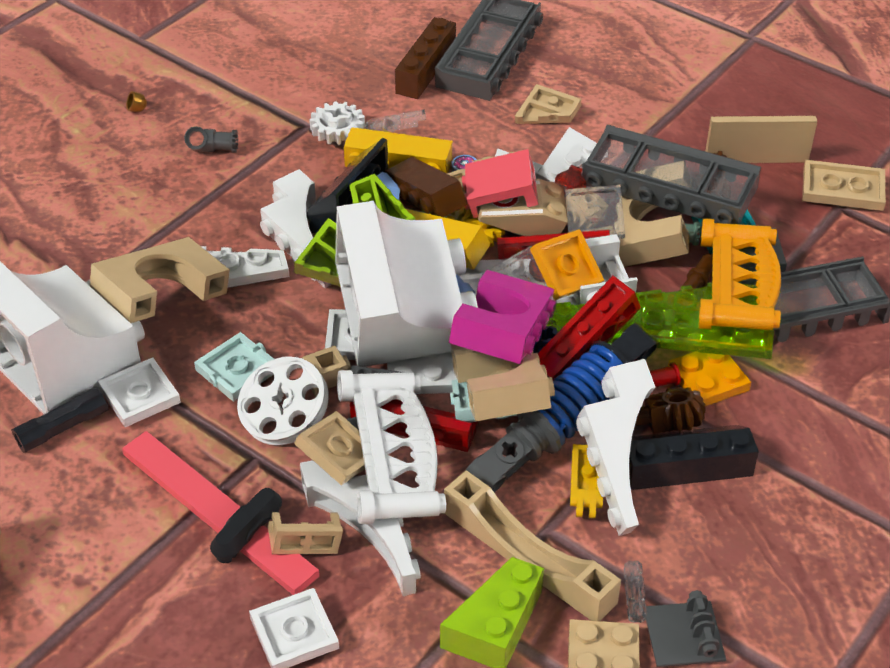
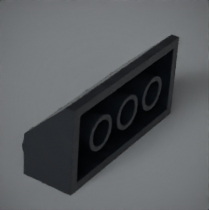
(369, 162)
(691, 456)

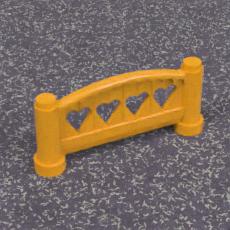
(725, 307)

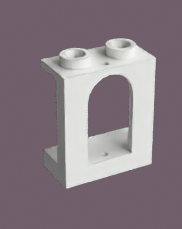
(605, 252)

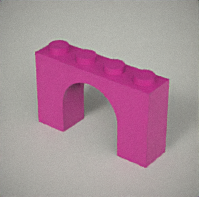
(506, 319)

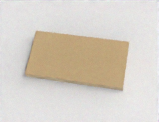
(762, 138)

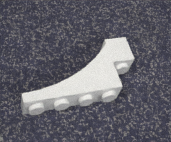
(287, 217)
(609, 433)
(383, 534)

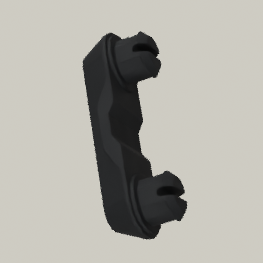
(244, 523)

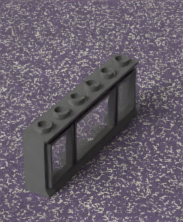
(488, 47)
(672, 175)
(828, 293)

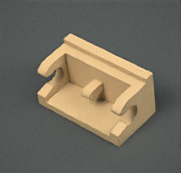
(305, 537)

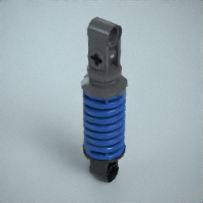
(550, 427)

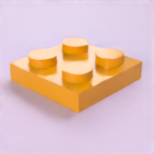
(566, 263)
(712, 375)

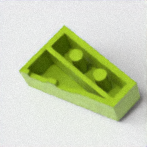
(373, 189)
(319, 256)
(495, 615)

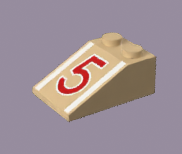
(516, 217)

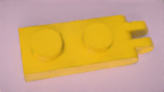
(584, 486)

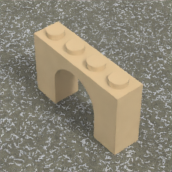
(650, 239)
(124, 284)
(502, 386)

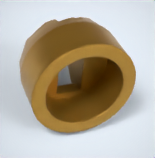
(136, 102)

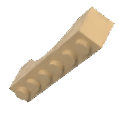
(575, 580)

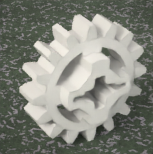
(335, 122)

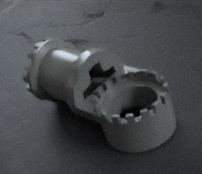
(213, 140)

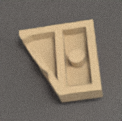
(547, 106)

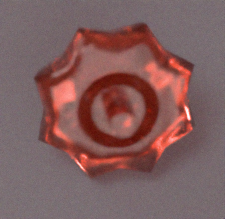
(571, 178)

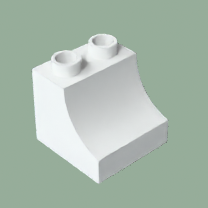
(397, 283)
(60, 336)

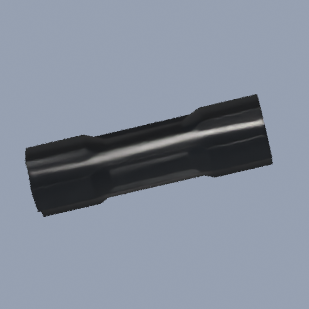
(60, 419)

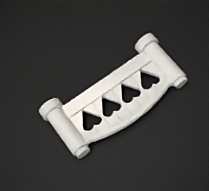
(385, 496)

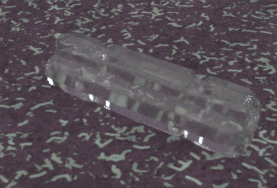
(635, 591)

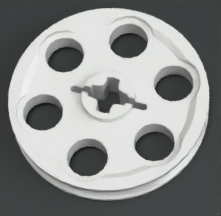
(292, 406)

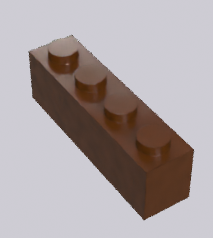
(419, 63)
(427, 187)

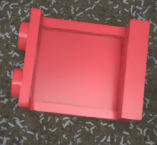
(500, 180)

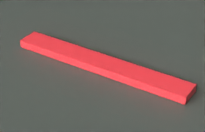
(215, 509)

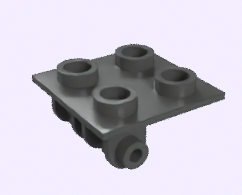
(685, 632)

